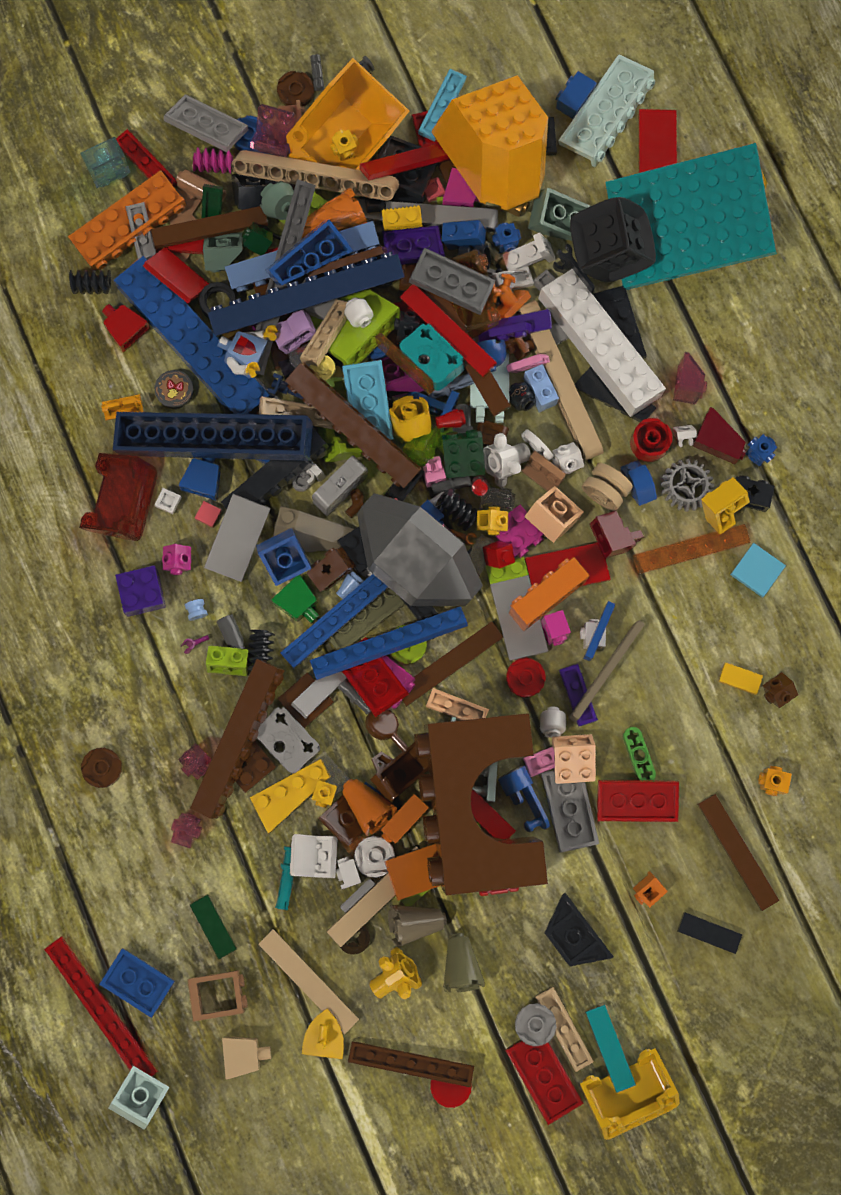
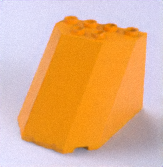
(349, 102)

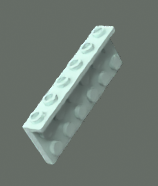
(608, 109)

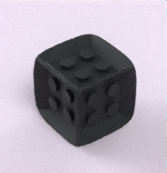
(612, 239)

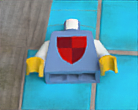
(246, 350)

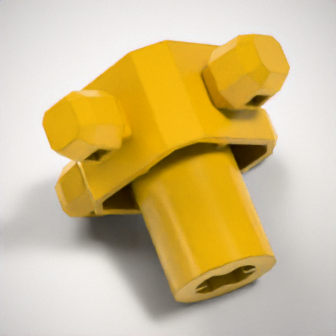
(398, 974)

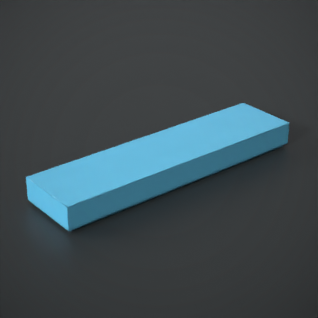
(449, 90)

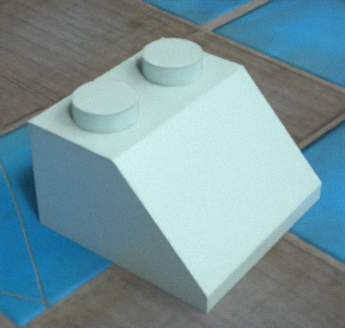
(138, 1097)

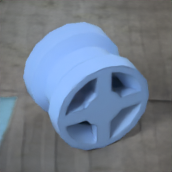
(196, 609)

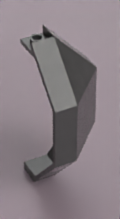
(416, 554)

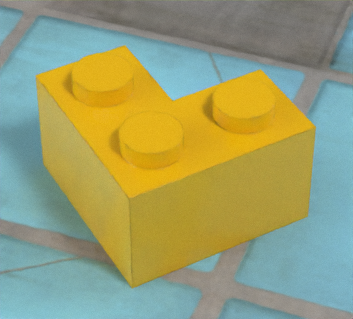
(723, 503)

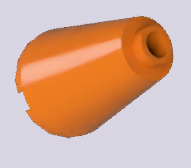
(367, 806)

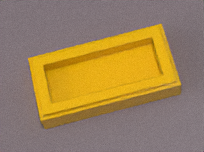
(740, 678)

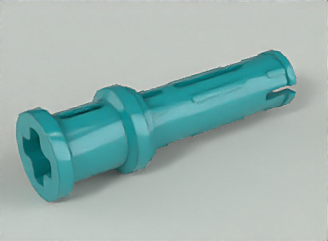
(286, 882)

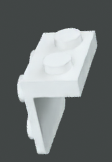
(313, 856)

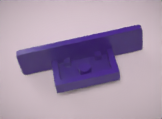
(519, 326)

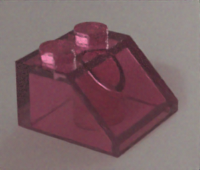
(689, 381)

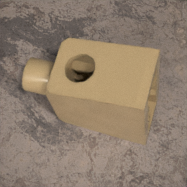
(243, 1055)

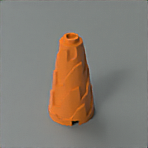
(342, 211)

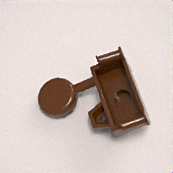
(398, 773)

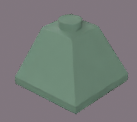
(221, 251)

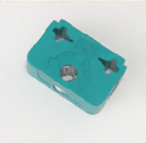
(435, 352)

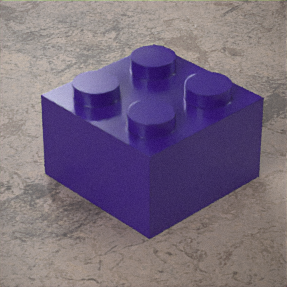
(140, 591)

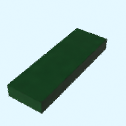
(213, 927)

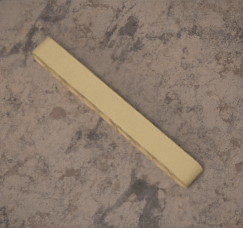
(306, 169)
(569, 398)

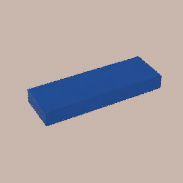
(600, 628)

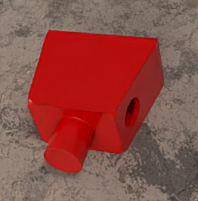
(124, 325)

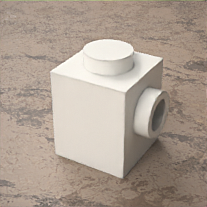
(587, 632)

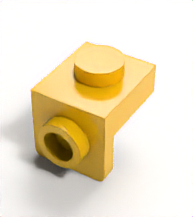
(324, 794)

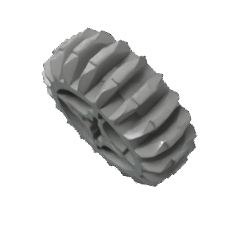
(684, 470)

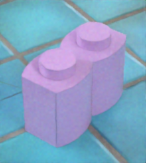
(294, 331)

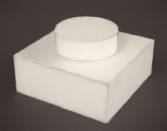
(167, 501)

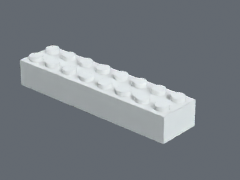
(601, 342)

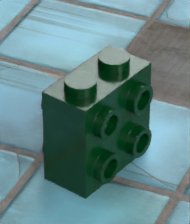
(463, 454)

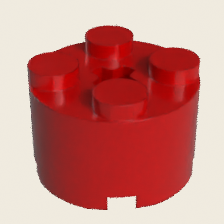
(657, 432)

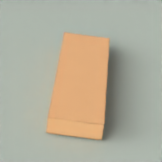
(455, 706)

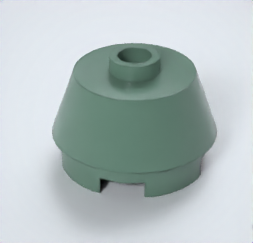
(276, 200)

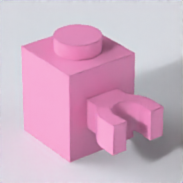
(433, 471)

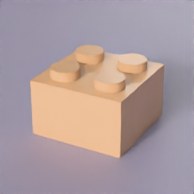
(554, 514)

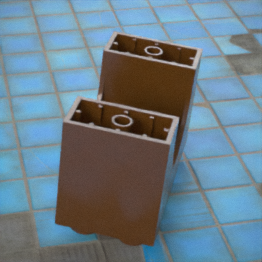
(466, 855)

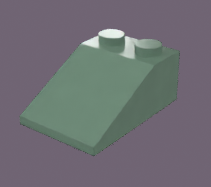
(553, 213)

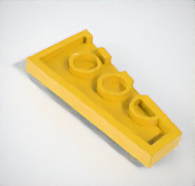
(283, 797)

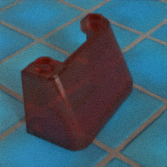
(122, 497)

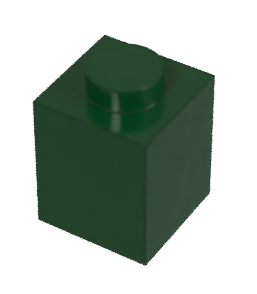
(257, 239)

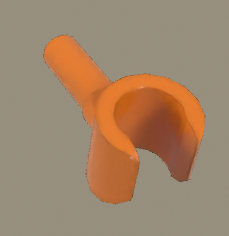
(465, 537)

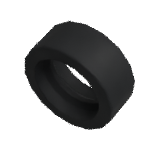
(211, 288)

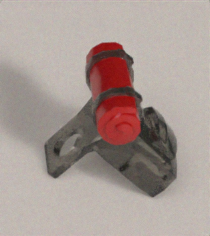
(492, 496)

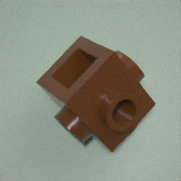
(780, 690)

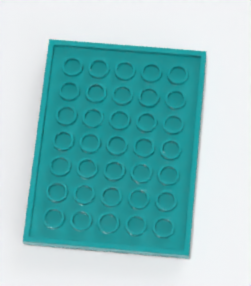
(701, 213)

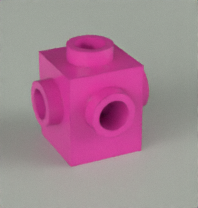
(176, 558)

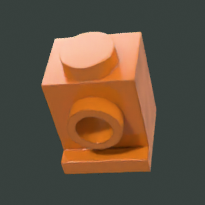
(655, 891)

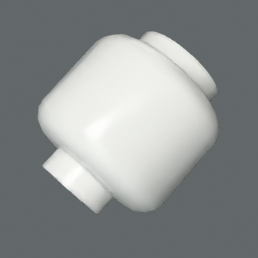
(358, 312)
(552, 722)

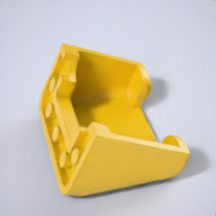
(634, 1106)

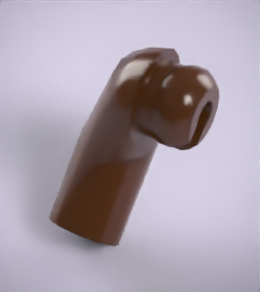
(357, 503)

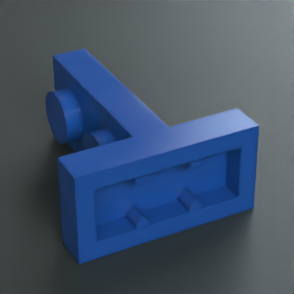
(436, 407)

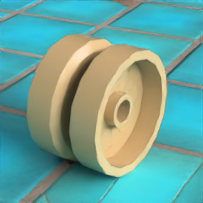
(607, 486)

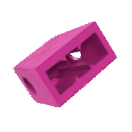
(458, 192)

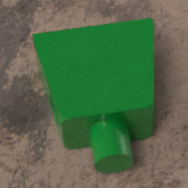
(297, 600)

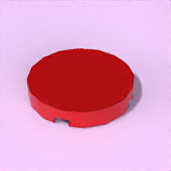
(525, 677)
(449, 1094)

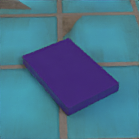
(411, 242)

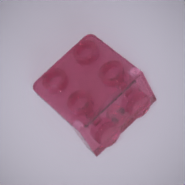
(271, 130)

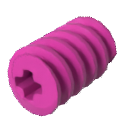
(212, 160)

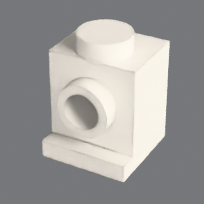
(347, 872)

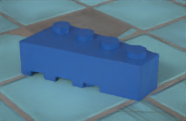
(313, 251)

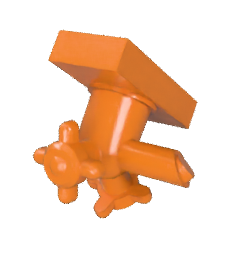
(510, 301)

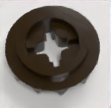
(363, 938)

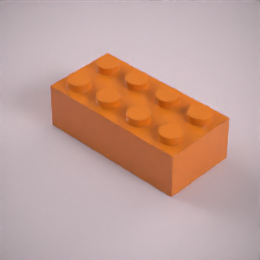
(548, 594)

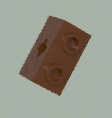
(331, 569)

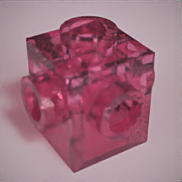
(195, 762)
(186, 830)

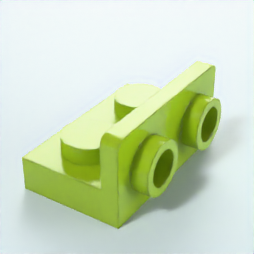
(227, 660)

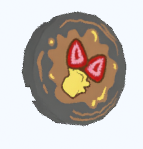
(174, 389)

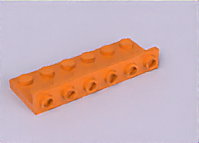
(110, 231)

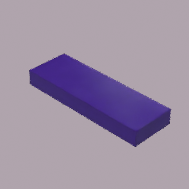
(575, 690)

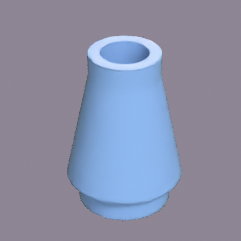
(349, 584)

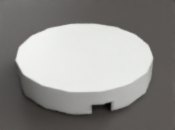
(536, 444)
(371, 856)

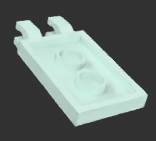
(476, 400)

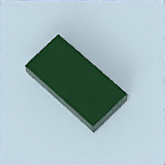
(211, 200)

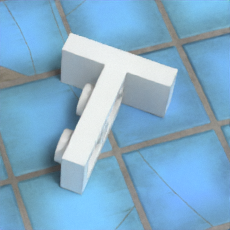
(529, 253)

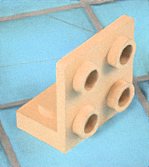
(574, 758)

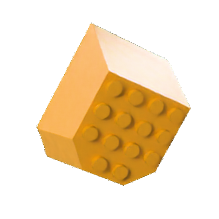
(497, 142)

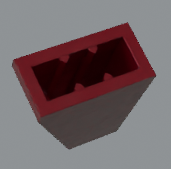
(719, 438)

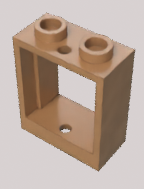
(195, 996)

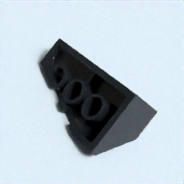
(248, 190)

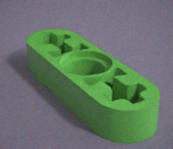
(639, 739)

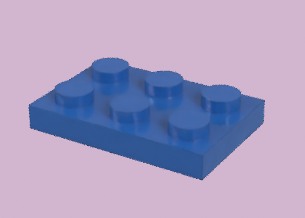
(137, 982)

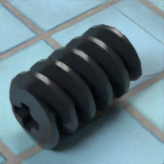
(90, 282)
(458, 508)
(260, 646)

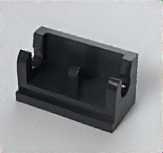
(402, 493)

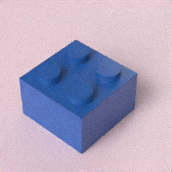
(283, 557)

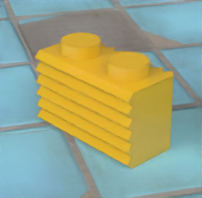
(402, 218)

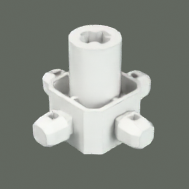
(503, 459)

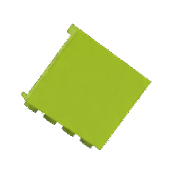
(356, 343)

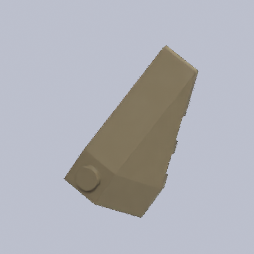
(311, 531)

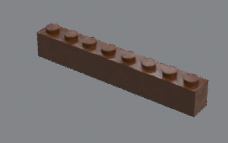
(353, 424)
(237, 739)

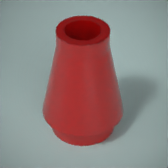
(452, 419)

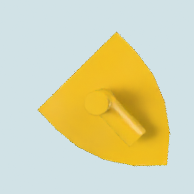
(324, 1037)

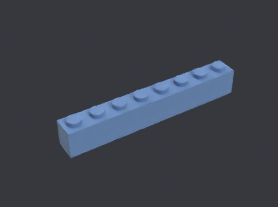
(253, 270)

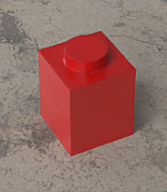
(499, 554)

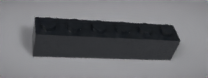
(276, 474)

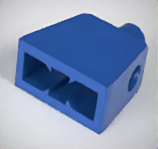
(202, 478)

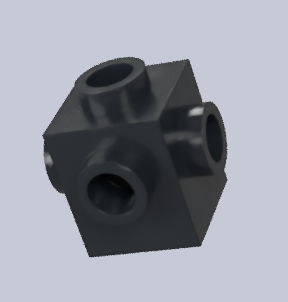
(406, 324)

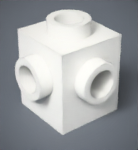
(567, 458)

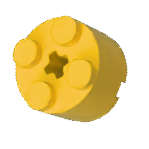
(410, 418)

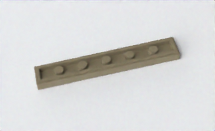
(606, 671)

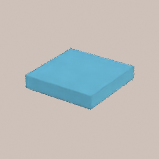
(758, 570)

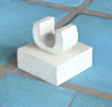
(684, 432)
(315, 472)

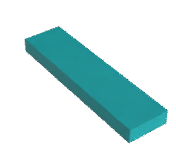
(610, 1048)

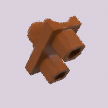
(519, 347)

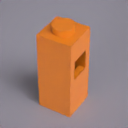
(404, 819)

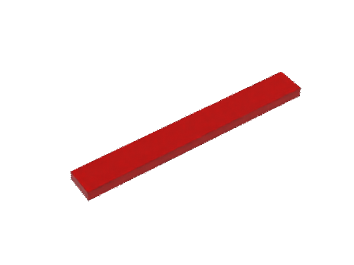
(99, 1007)

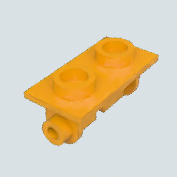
(125, 404)

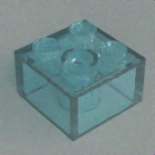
(105, 162)

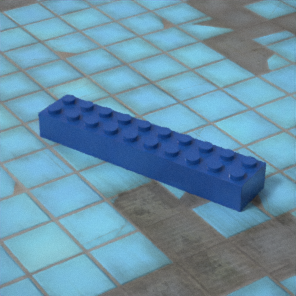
(189, 339)

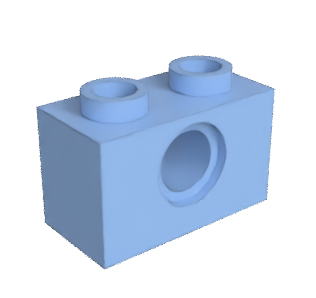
(541, 385)

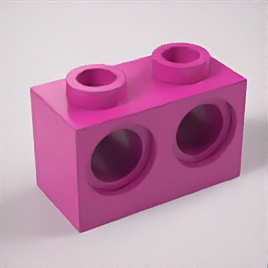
(555, 628)

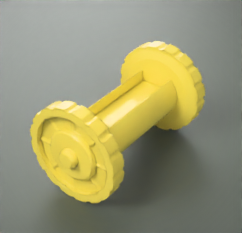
(327, 369)

